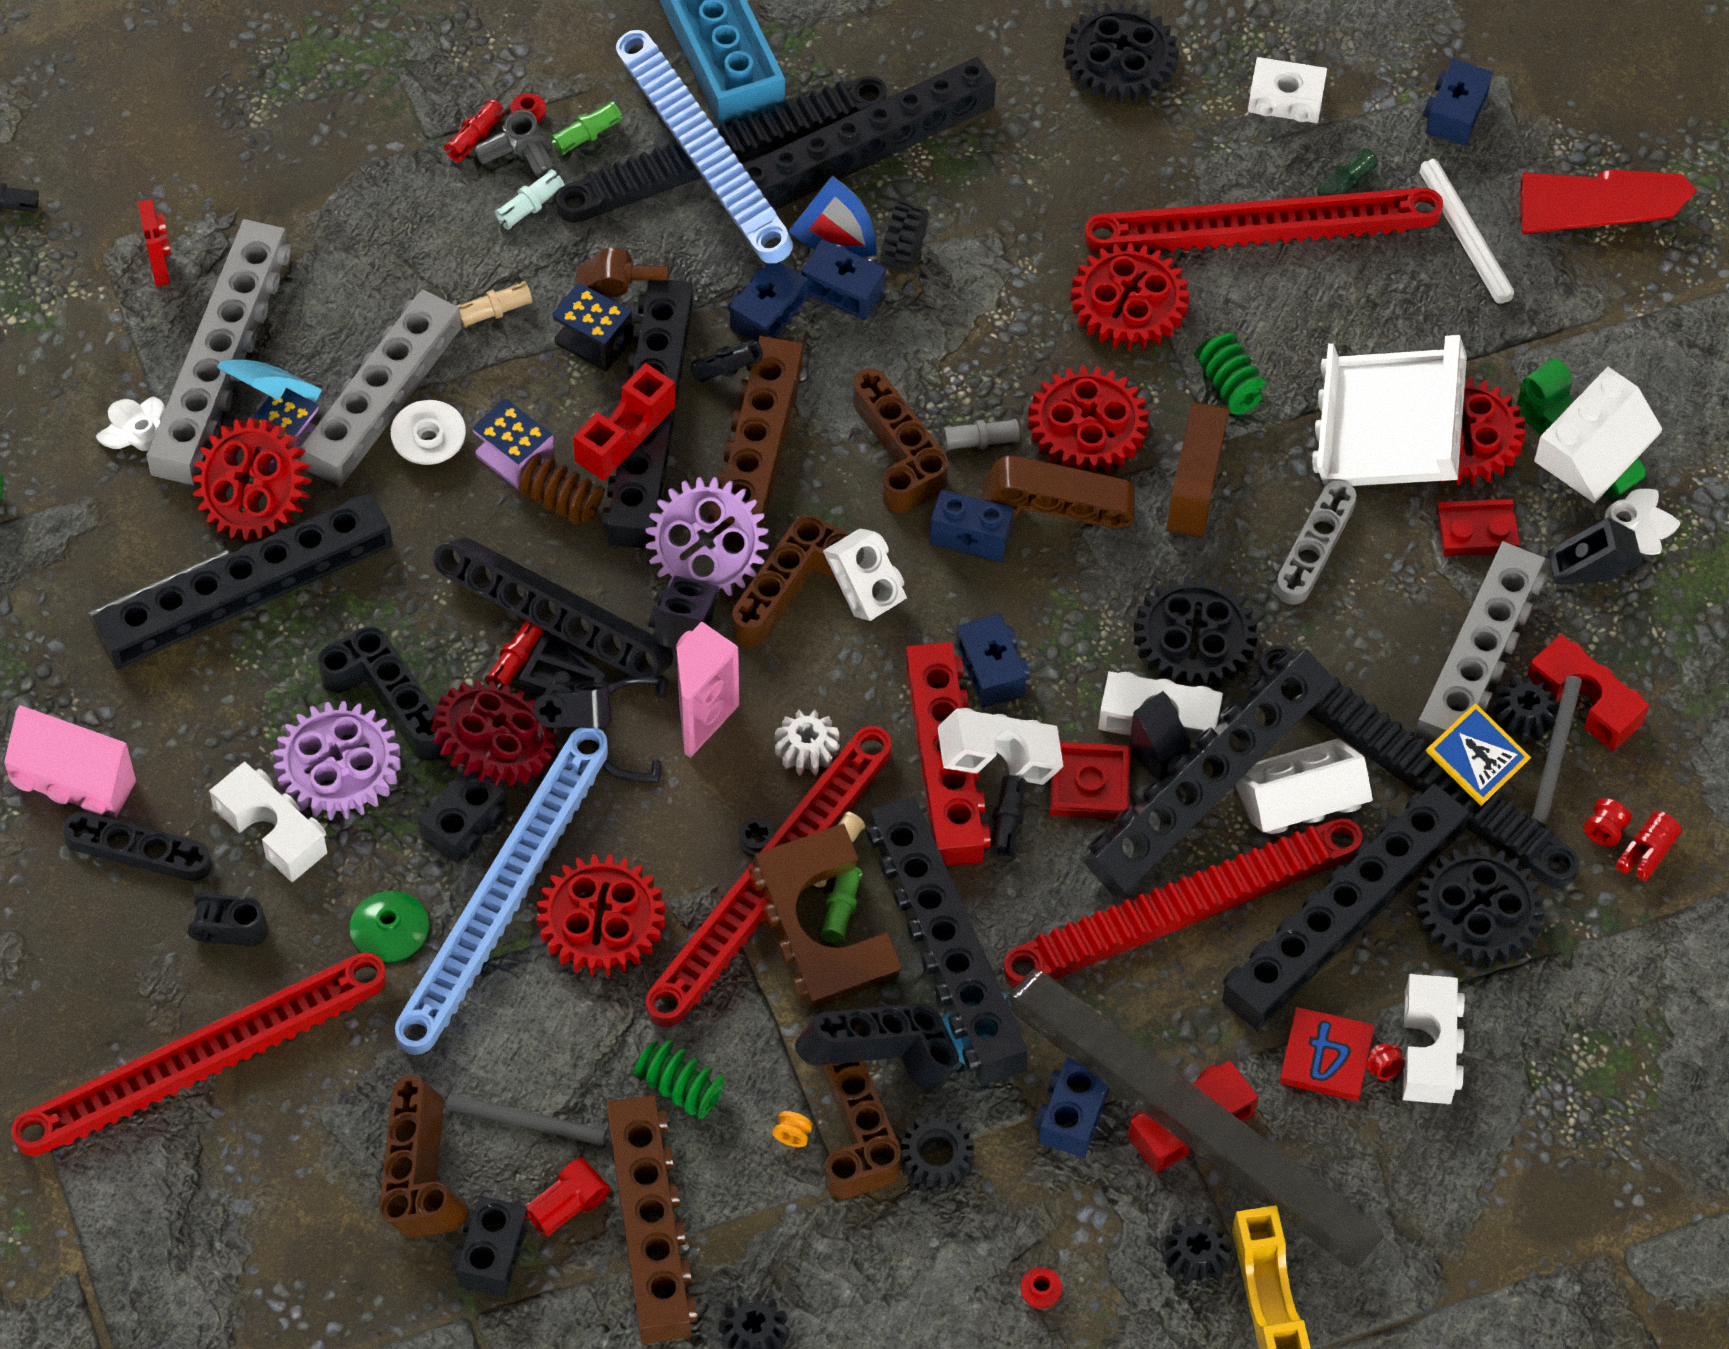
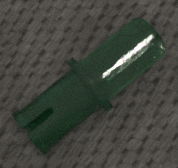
(1348, 175)

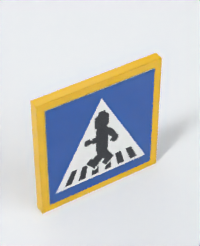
(1478, 754)

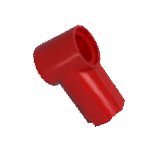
(575, 1190)

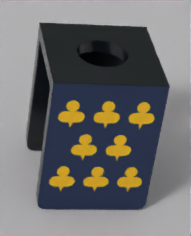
(593, 326)

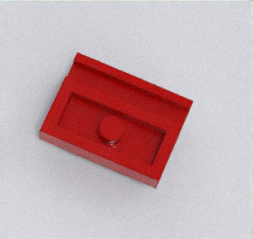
(156, 241)
(1476, 526)

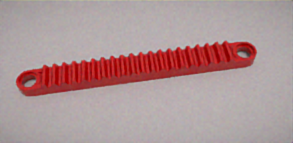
(1265, 221)
(1185, 901)
(742, 906)
(199, 1055)

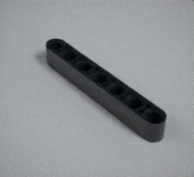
(536, 609)

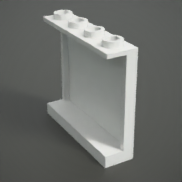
(1391, 416)

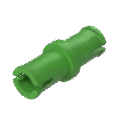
(586, 128)
(840, 906)

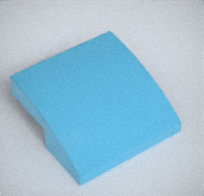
(269, 378)

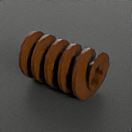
(559, 492)

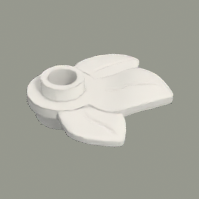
(132, 423)
(1644, 518)

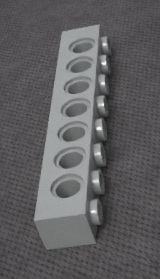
(217, 332)

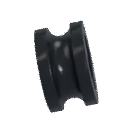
(752, 825)

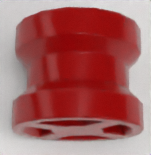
(1607, 822)

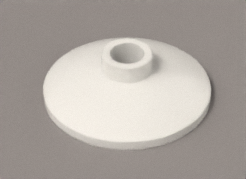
(426, 420)

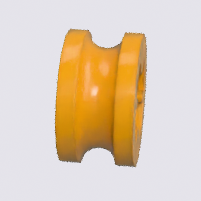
(792, 1129)

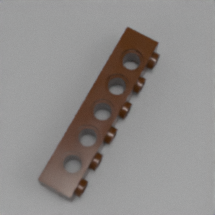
(784, 363)
(657, 1318)

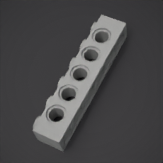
(336, 460)
(1510, 569)

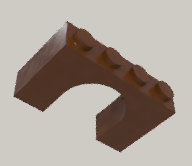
(820, 971)

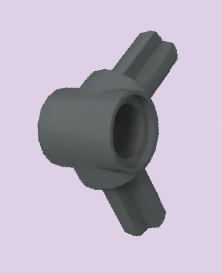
(527, 145)

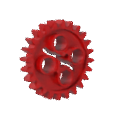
(1102, 282)
(1088, 420)
(1495, 425)
(280, 488)
(636, 918)

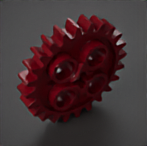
(492, 733)

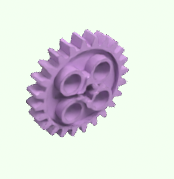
(685, 510)
(350, 786)

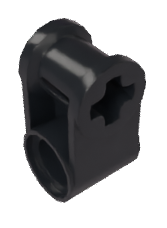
(581, 705)
(220, 920)

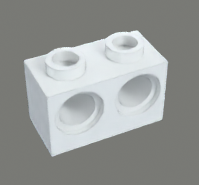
(858, 580)

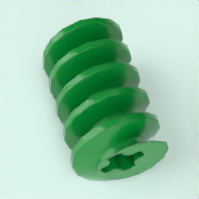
(1231, 372)
(679, 1079)

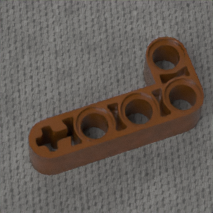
(895, 435)
(1197, 469)
(1060, 492)
(783, 582)
(865, 1143)
(409, 1189)

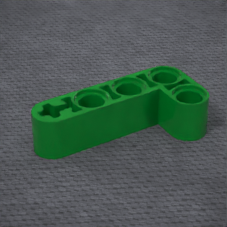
(1545, 398)

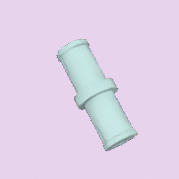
(529, 199)

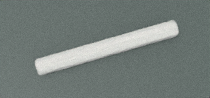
(1467, 232)

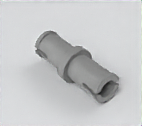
(980, 434)

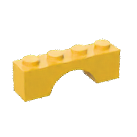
(1265, 1277)

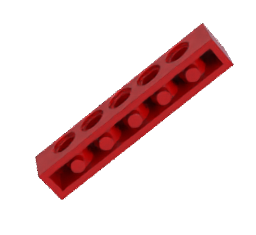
(956, 842)

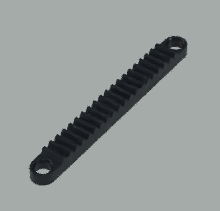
(745, 138)
(1408, 761)

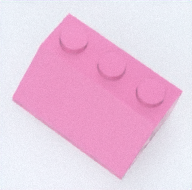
(705, 684)
(69, 763)

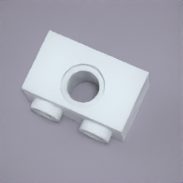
(1287, 90)

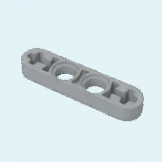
(1319, 543)

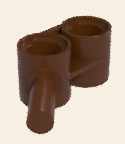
(613, 272)

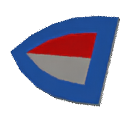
(838, 219)

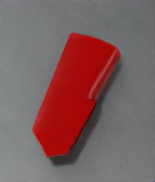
(1610, 198)

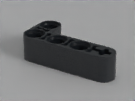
(392, 694)
(880, 1033)

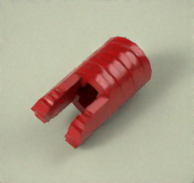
(1651, 844)

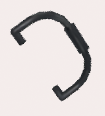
(655, 775)

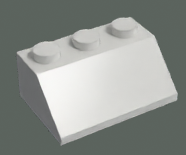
(1598, 435)
(1304, 786)

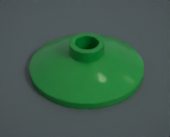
(390, 941)

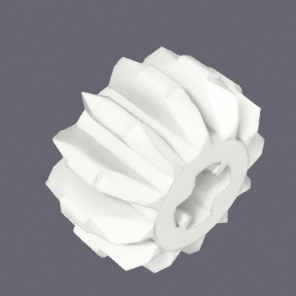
(811, 755)

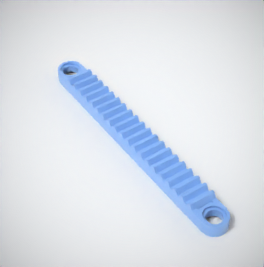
(705, 146)
(501, 891)

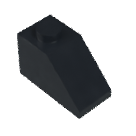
(1595, 554)
(1158, 736)

